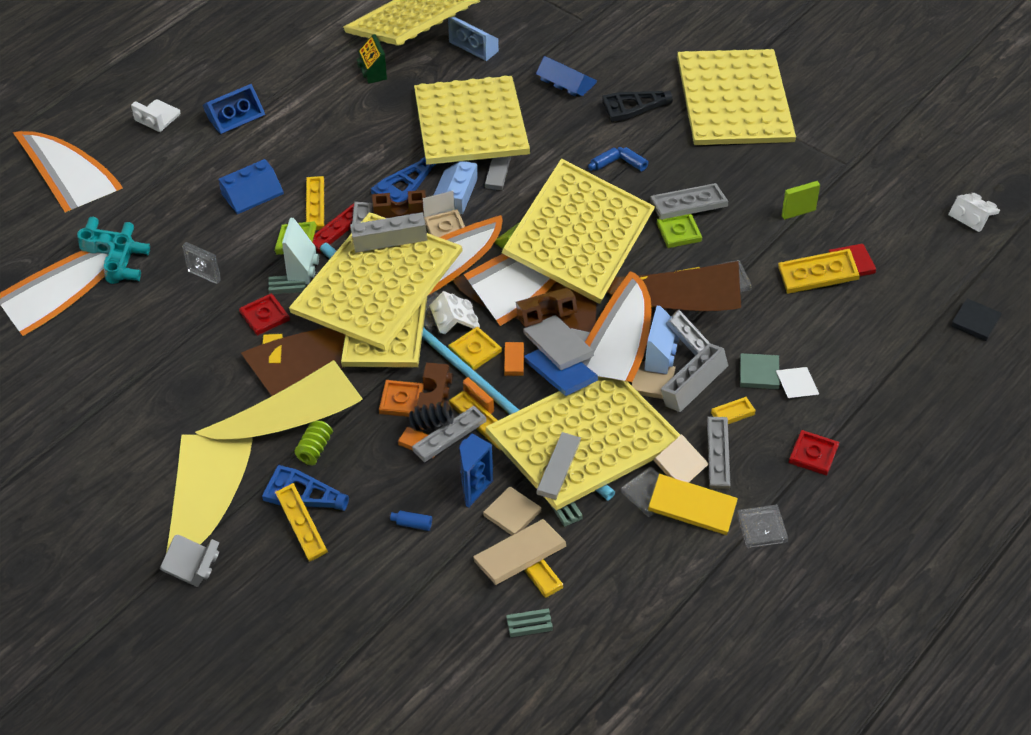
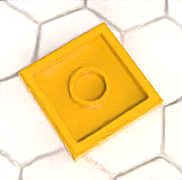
(475, 348)

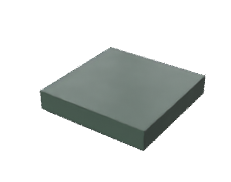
(759, 371)

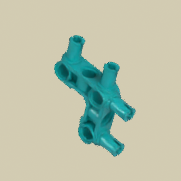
(117, 245)

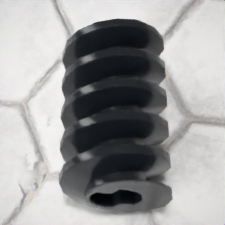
(431, 417)

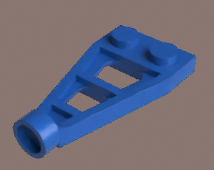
(397, 195)
(285, 476)

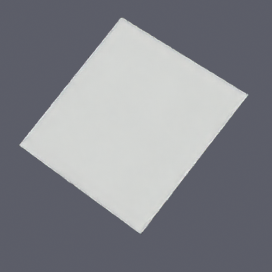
(438, 204)
(797, 382)

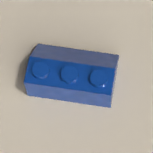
(564, 77)
(234, 109)
(250, 186)
(475, 467)

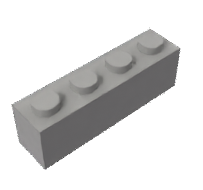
(389, 232)
(694, 377)

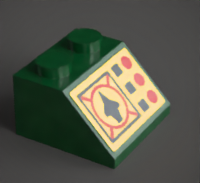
(372, 61)

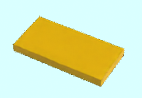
(818, 271)
(692, 504)

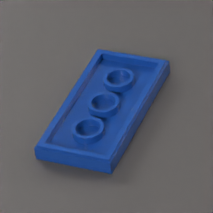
(565, 380)

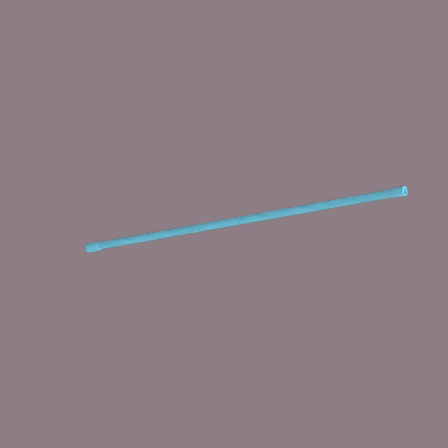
(605, 491)

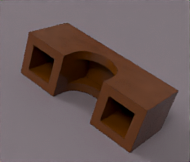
(388, 208)
(559, 302)
(435, 378)

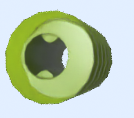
(313, 442)

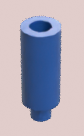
(633, 158)
(604, 159)
(412, 520)

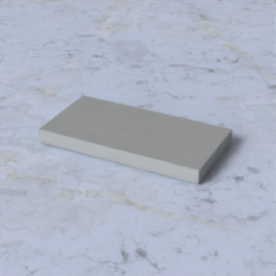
(688, 201)
(558, 342)

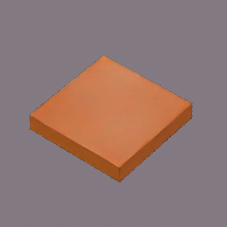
(399, 397)

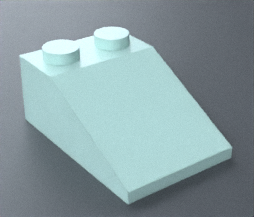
(299, 253)

